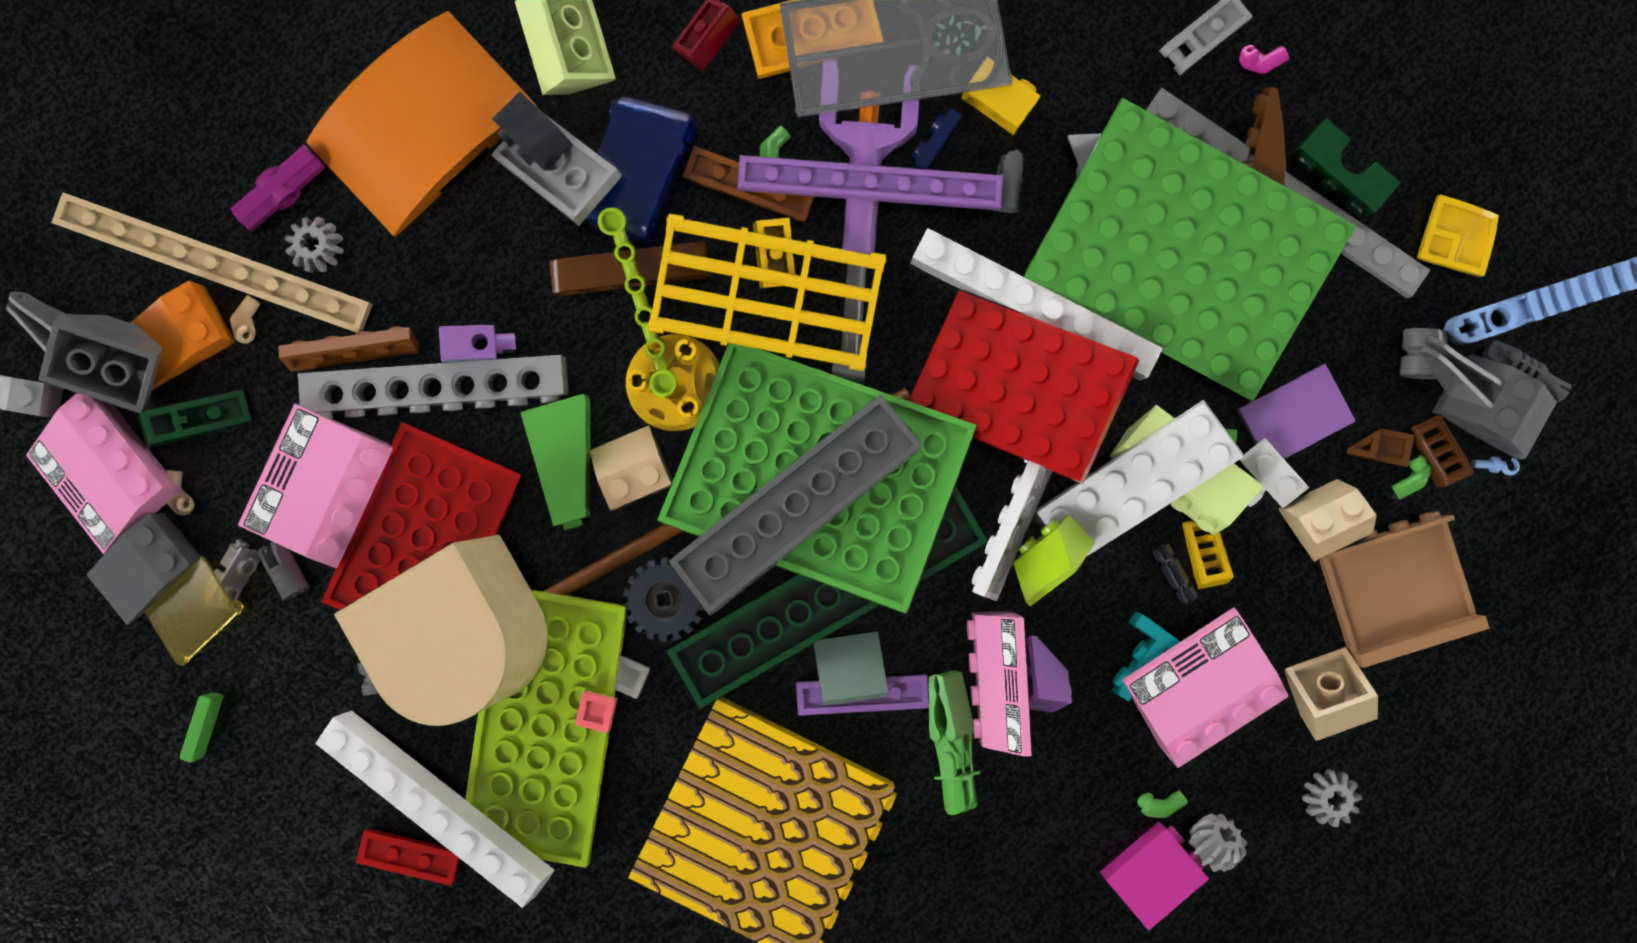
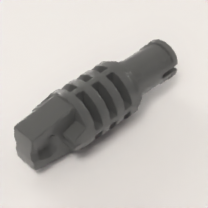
(1514, 357)

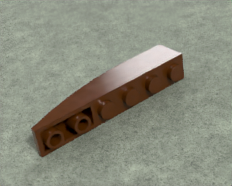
(1267, 137)

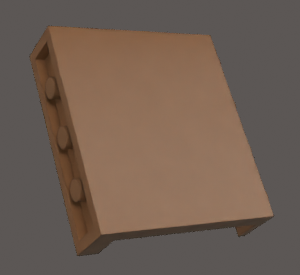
(1400, 590)

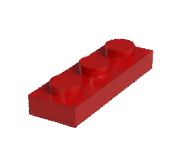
(408, 856)

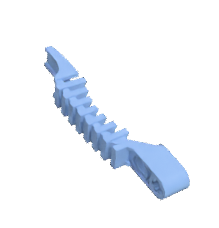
(1544, 302)

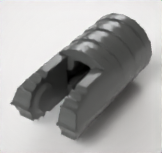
(1011, 168)
(283, 571)

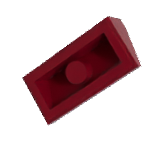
(706, 33)

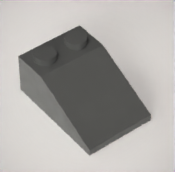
(142, 565)

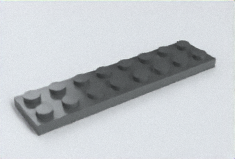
(795, 504)

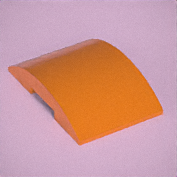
(414, 120)

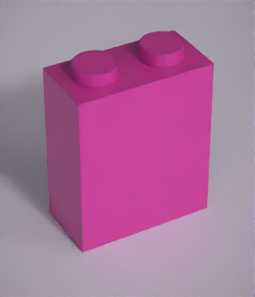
(1155, 874)

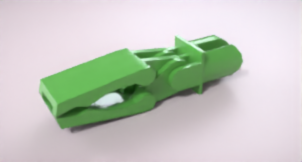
(952, 733)

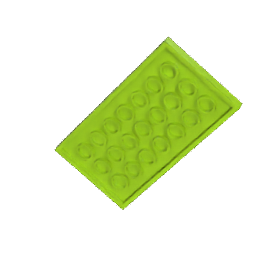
(529, 759)

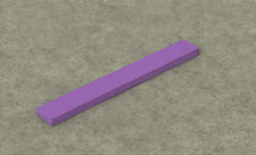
(870, 182)

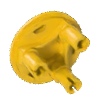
(695, 372)

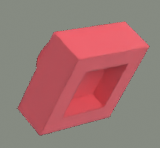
(596, 711)

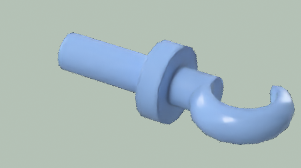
(1495, 464)

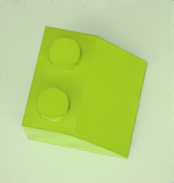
(1051, 557)

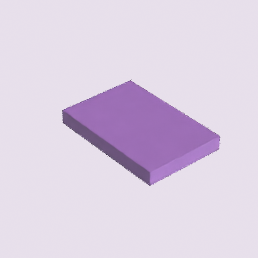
(1297, 412)

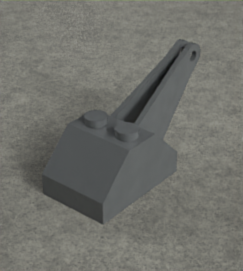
(91, 352)
(1489, 398)

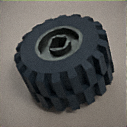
(662, 602)

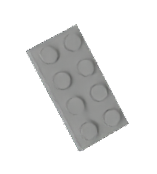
(571, 182)

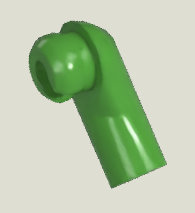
(772, 144)

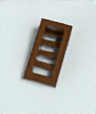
(1456, 455)

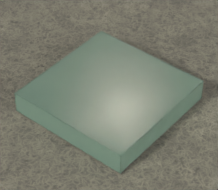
(850, 668)

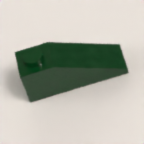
(193, 418)

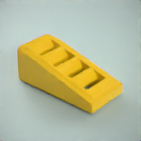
(1199, 568)

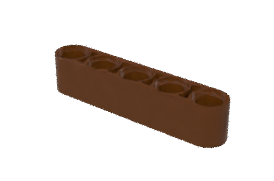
(605, 272)

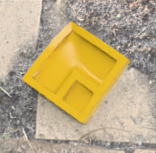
(1459, 236)

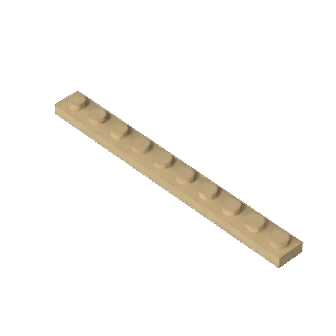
(211, 263)

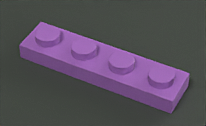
(903, 693)

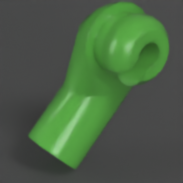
(1416, 480)
(1161, 808)

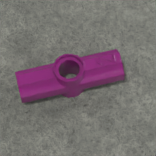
(277, 188)

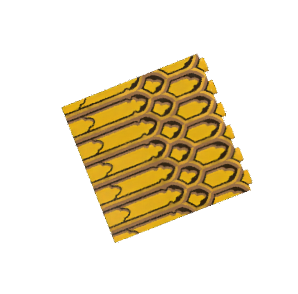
(763, 829)

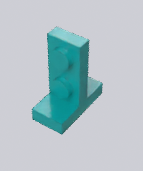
(1157, 643)

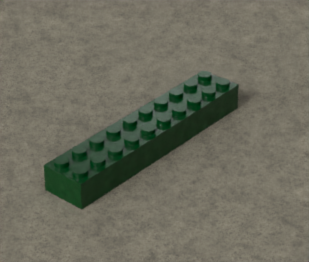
(796, 617)

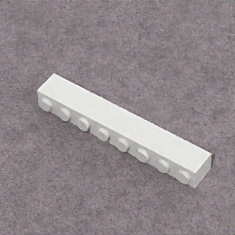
(1010, 290)
(435, 807)

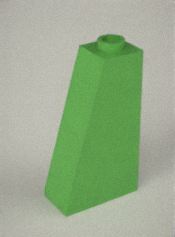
(562, 457)

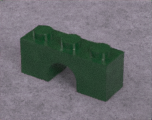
(1322, 157)

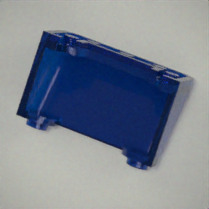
(645, 147)

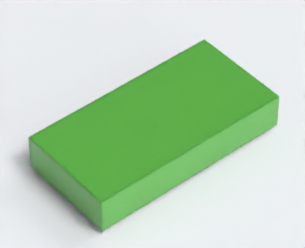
(201, 726)

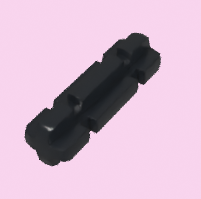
(1174, 573)

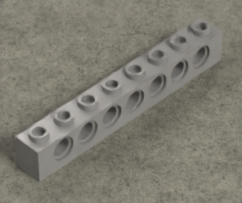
(317, 387)

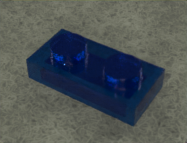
(942, 130)

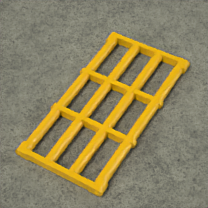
(738, 270)

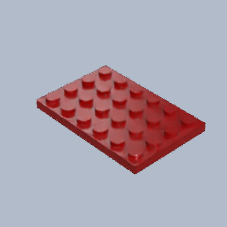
(1025, 384)
(419, 506)

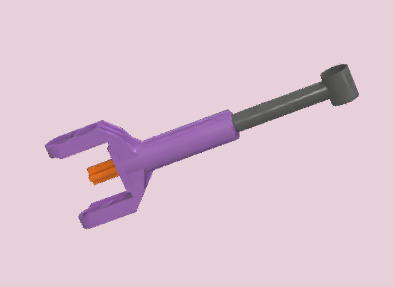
(864, 144)

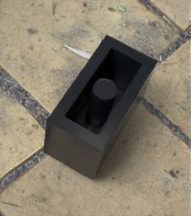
(532, 131)

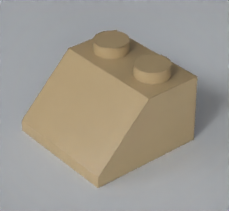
(630, 468)
(1329, 518)
(1332, 693)

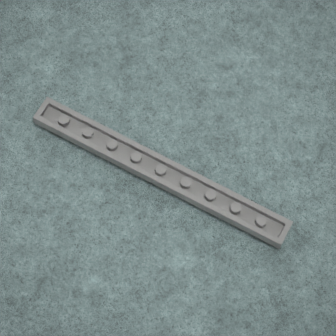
(1363, 246)

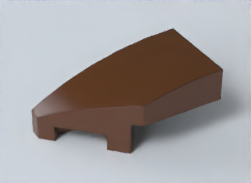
(1384, 447)

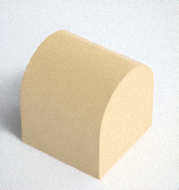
(449, 633)

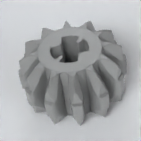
(304, 239)
(1338, 807)
(1217, 842)

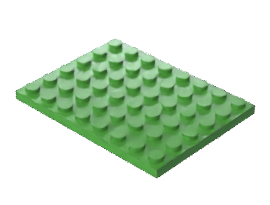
(1189, 249)
(773, 412)

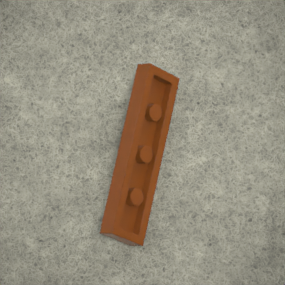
(722, 176)
(349, 349)

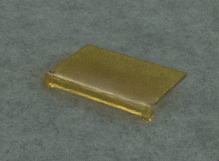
(192, 611)

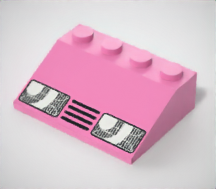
(100, 469)
(315, 486)
(1000, 681)
(1205, 688)

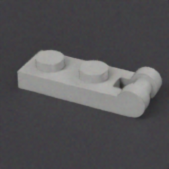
(1206, 33)

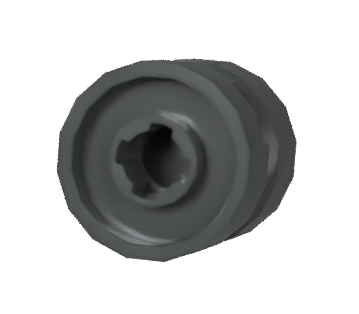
(1413, 364)

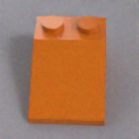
(186, 328)

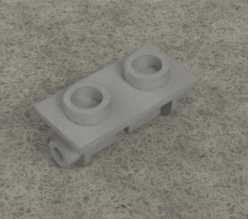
(240, 565)

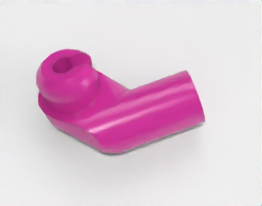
(1261, 63)

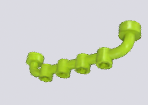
(612, 222)

